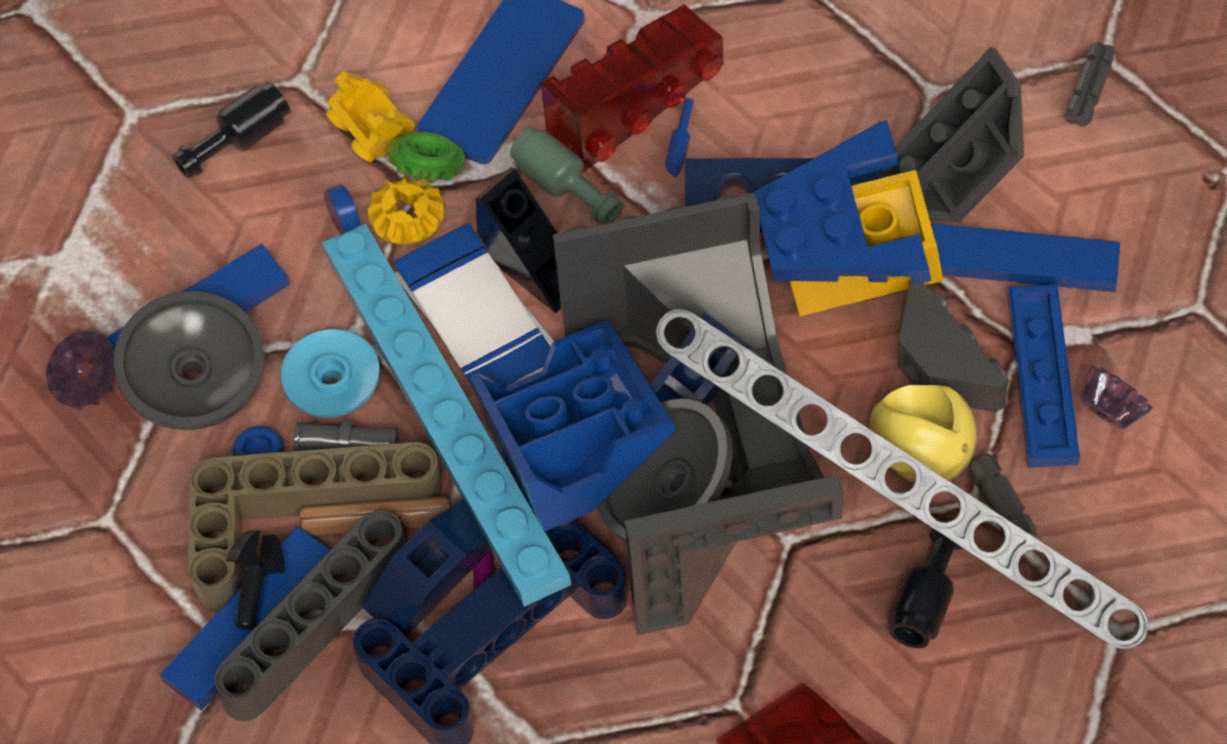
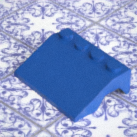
(575, 423)

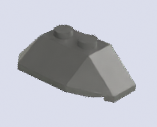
(966, 140)

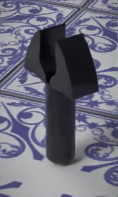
(254, 571)

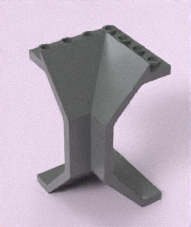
(702, 263)

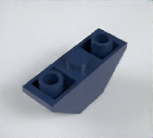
(428, 568)

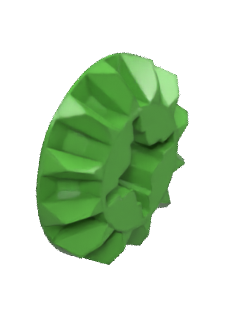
(426, 156)

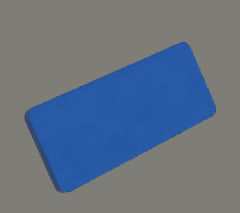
(501, 75)

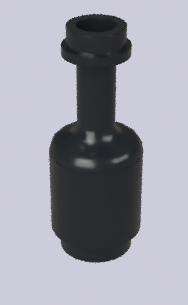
(240, 125)
(924, 596)

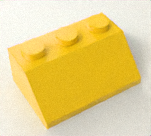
(888, 211)

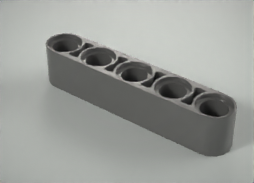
(302, 636)

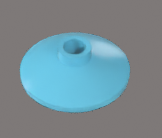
(328, 356)

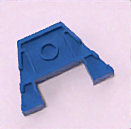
(816, 225)

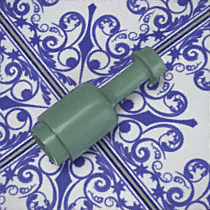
(560, 171)

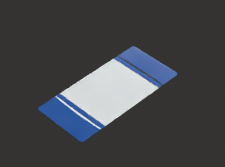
(474, 307)

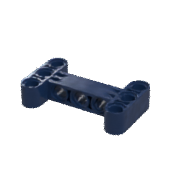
(479, 633)

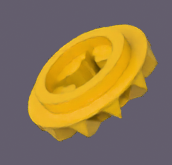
(398, 226)

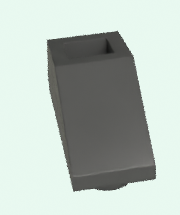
(942, 352)

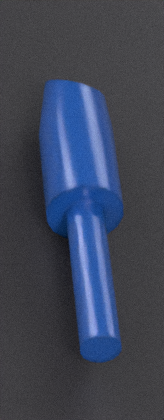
(679, 141)

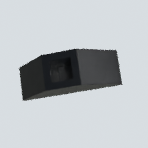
(519, 236)

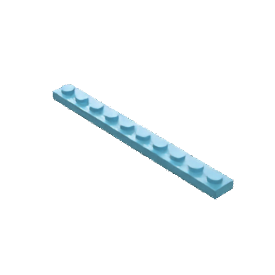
(447, 417)

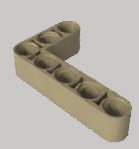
(291, 492)

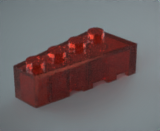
(630, 84)

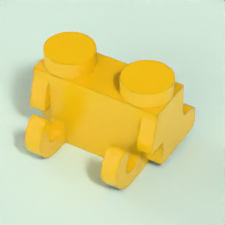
(368, 114)

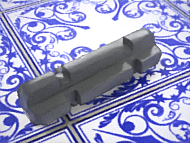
(1090, 84)
(999, 492)

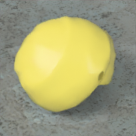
(928, 425)

